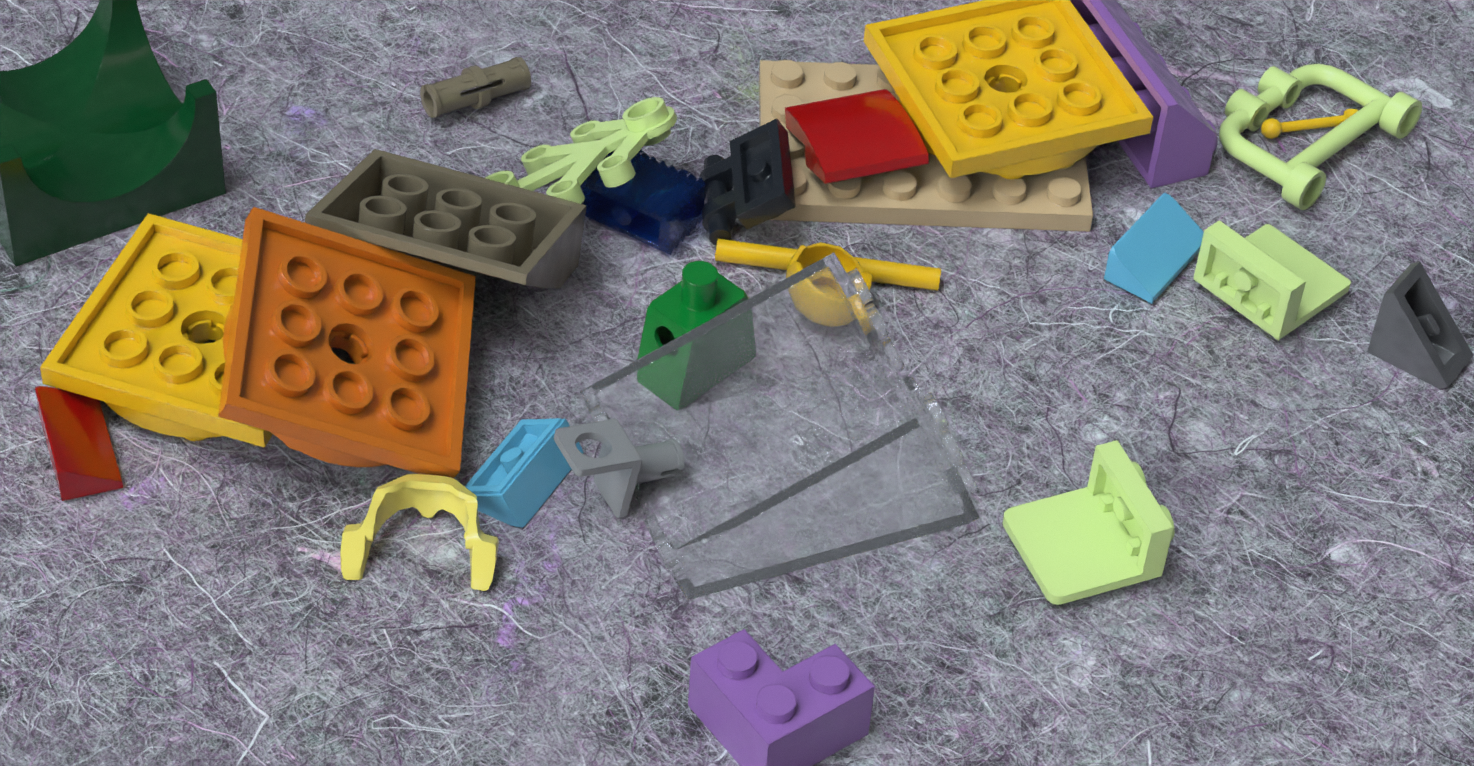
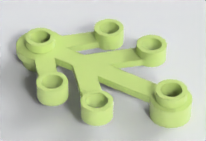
(641, 126)

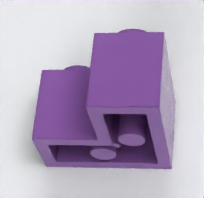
(778, 714)

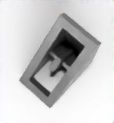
(1418, 331)

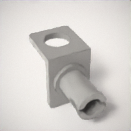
(619, 462)

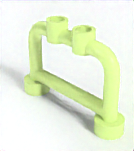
(1299, 176)

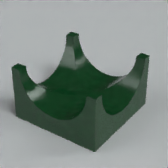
(100, 140)

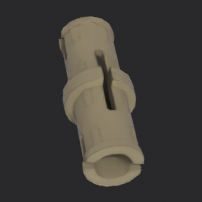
(488, 84)

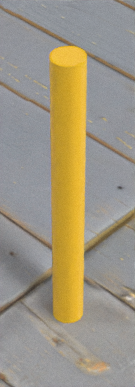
(780, 257)

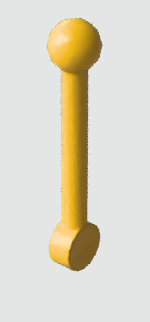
(1272, 127)

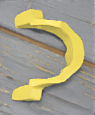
(427, 495)

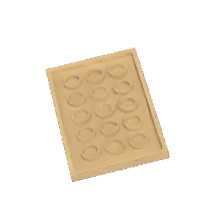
(917, 193)

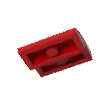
(856, 136)

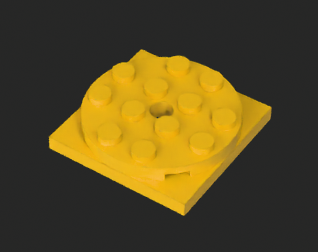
(1006, 85)
(146, 331)

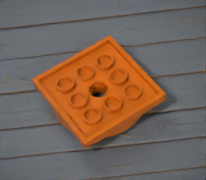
(391, 313)

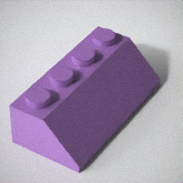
(1180, 136)

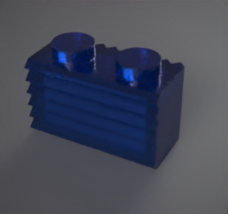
(652, 207)

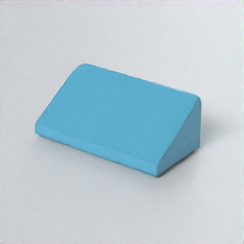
(1154, 250)
(521, 472)

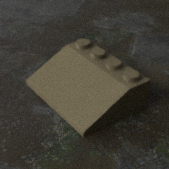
(456, 219)

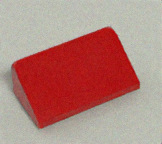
(77, 443)

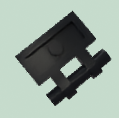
(760, 179)

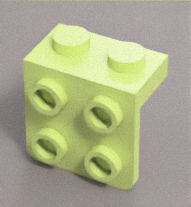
(1096, 534)

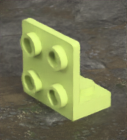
(1267, 277)

